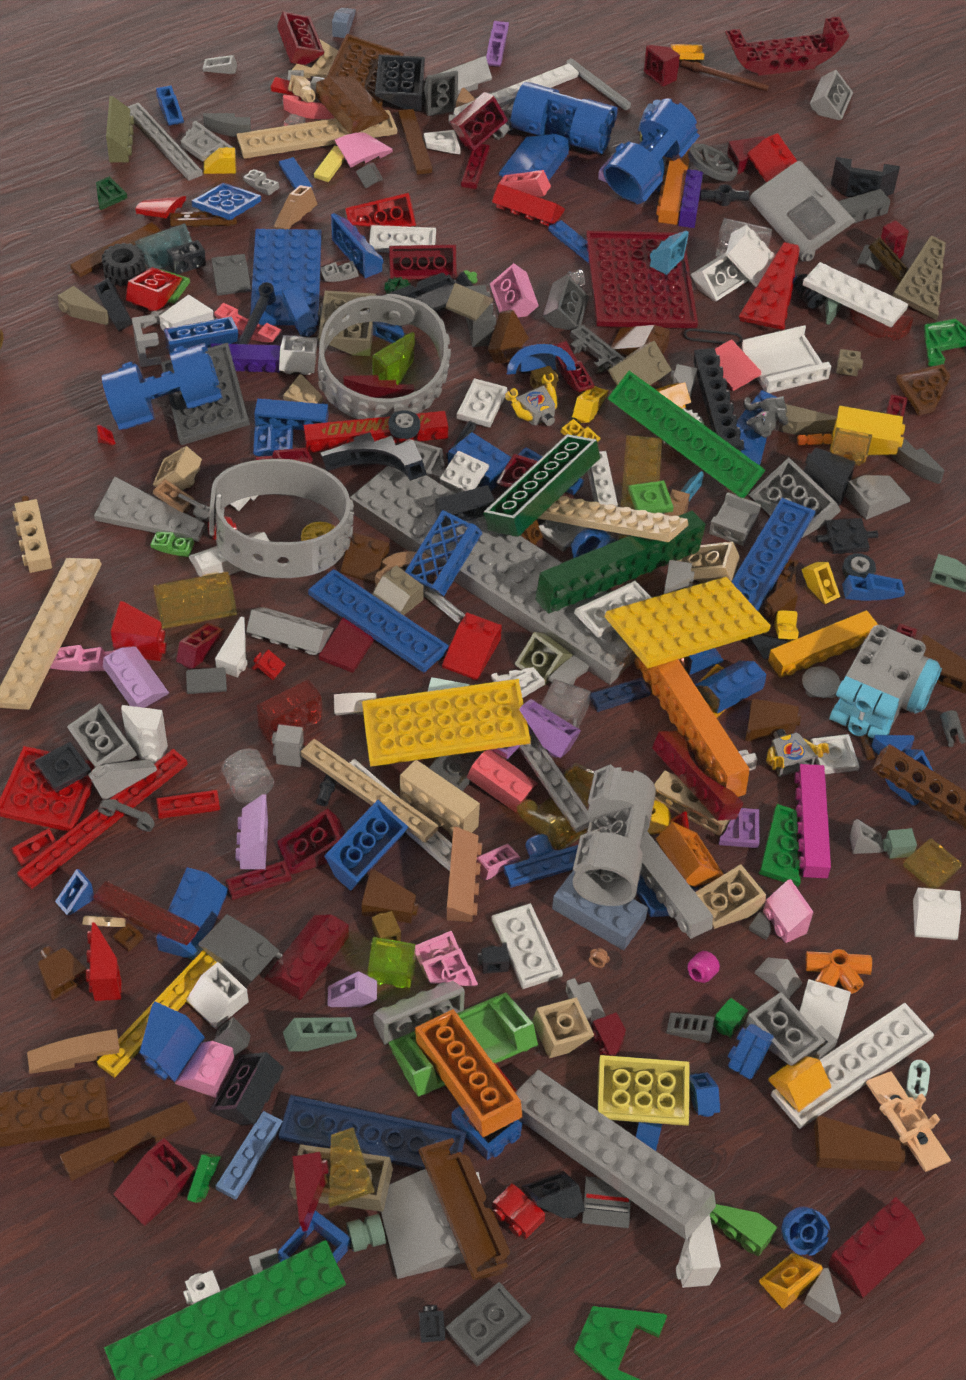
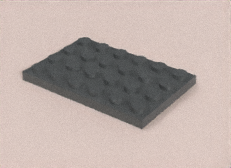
(215, 416)

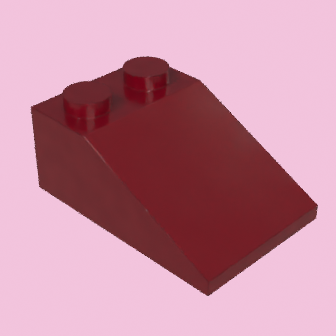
(311, 841)

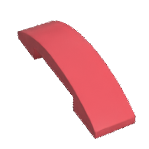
(308, 110)
(262, 333)

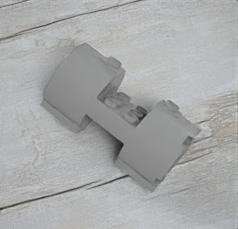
(610, 851)

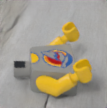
(537, 404)
(792, 750)

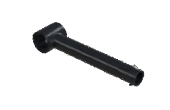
(267, 297)

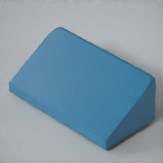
(693, 484)

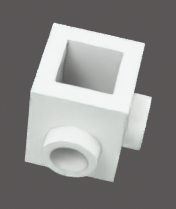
(200, 1287)

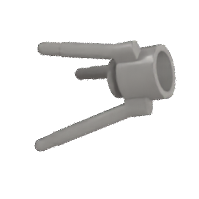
(201, 511)

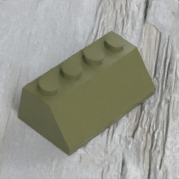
(119, 131)

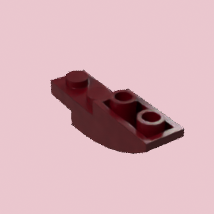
(578, 378)

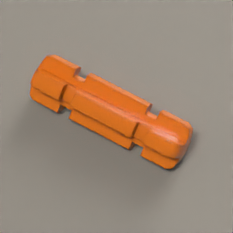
(814, 439)

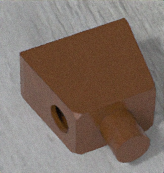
(60, 971)

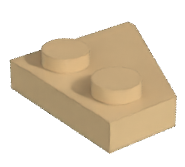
(302, 391)

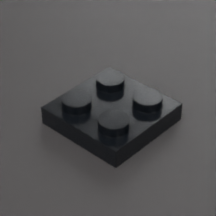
(62, 767)

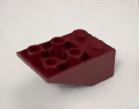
(155, 1182)

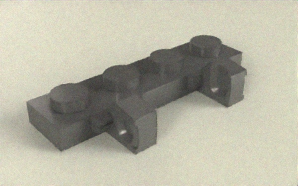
(587, 340)

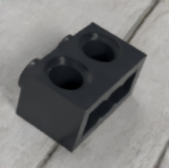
(186, 257)

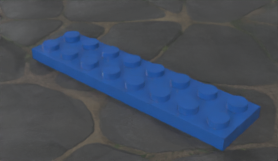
(772, 551)
(379, 620)

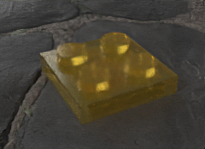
(932, 864)

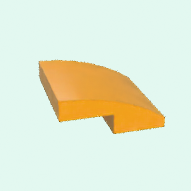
(686, 51)

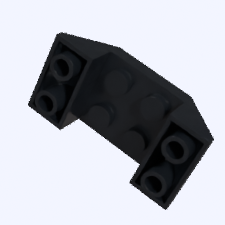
(859, 181)

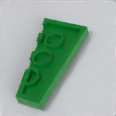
(781, 849)

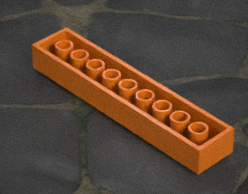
(697, 724)

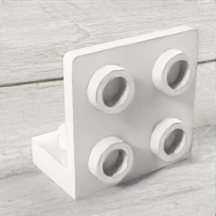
(463, 473)

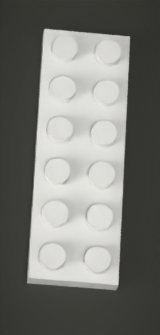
(855, 294)

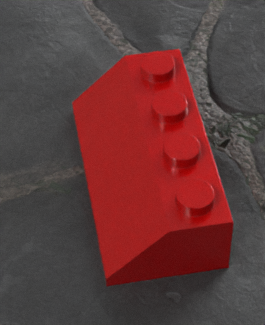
(527, 204)

